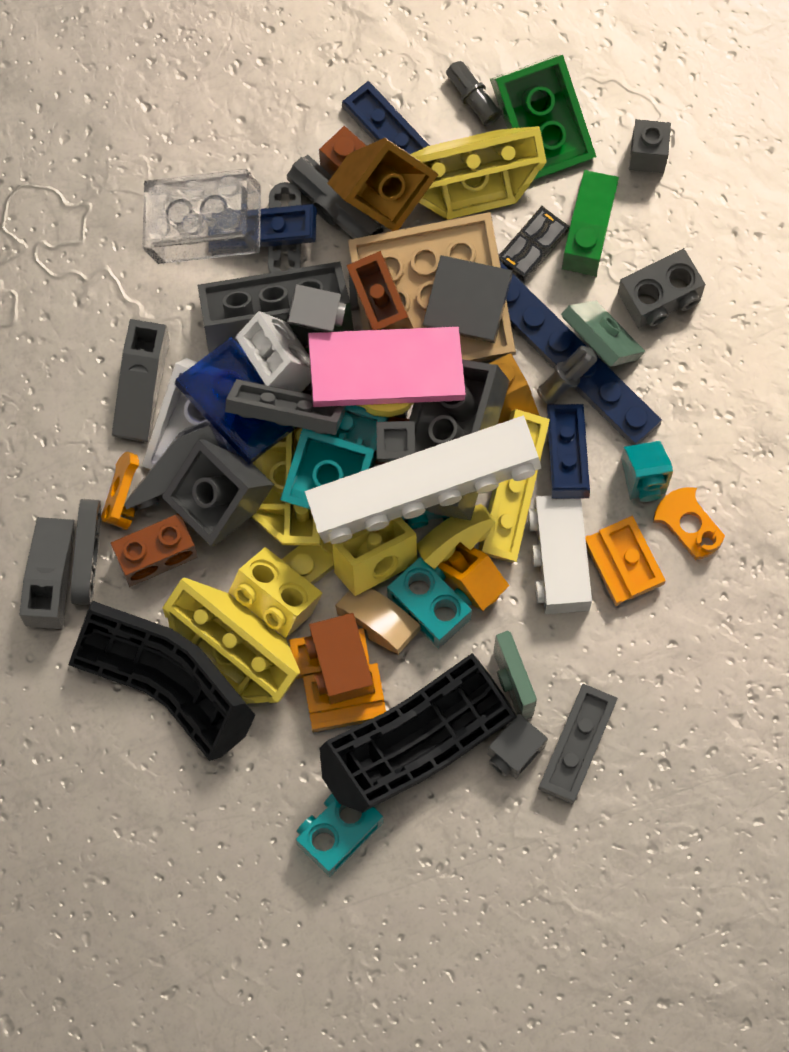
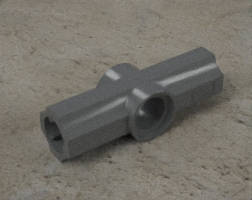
(312, 182)

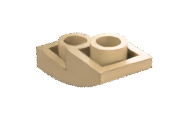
(381, 617)

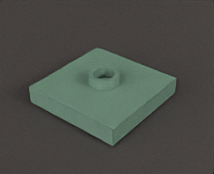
(602, 333)
(514, 675)

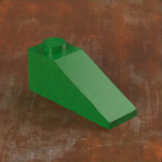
(589, 223)

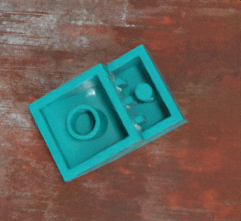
(332, 457)

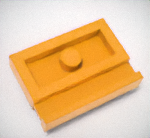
(624, 560)
(344, 713)

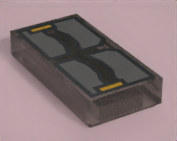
(533, 243)

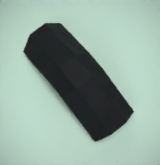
(166, 669)
(415, 737)

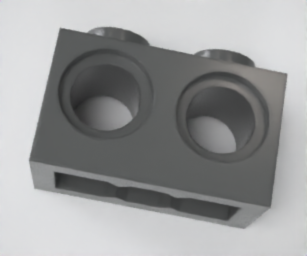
(655, 281)

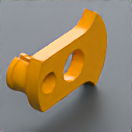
(118, 492)
(682, 503)

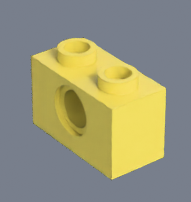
(375, 555)

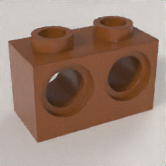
(154, 550)

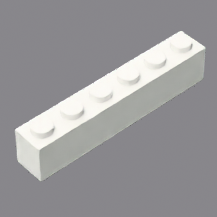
(423, 480)

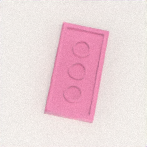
(386, 366)

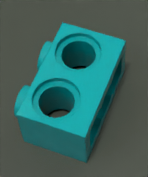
(423, 606)
(347, 836)

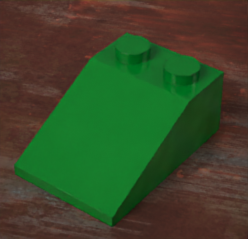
(546, 98)

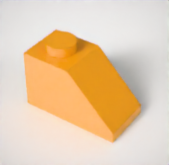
(474, 576)

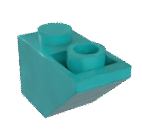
(646, 470)

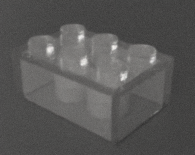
(201, 216)

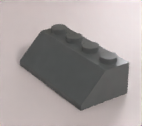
(234, 302)
(450, 420)

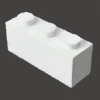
(560, 555)

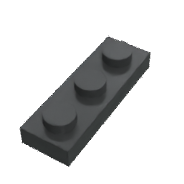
(282, 407)
(578, 743)

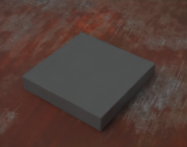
(468, 298)

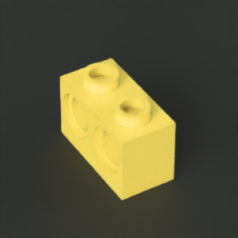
(275, 592)

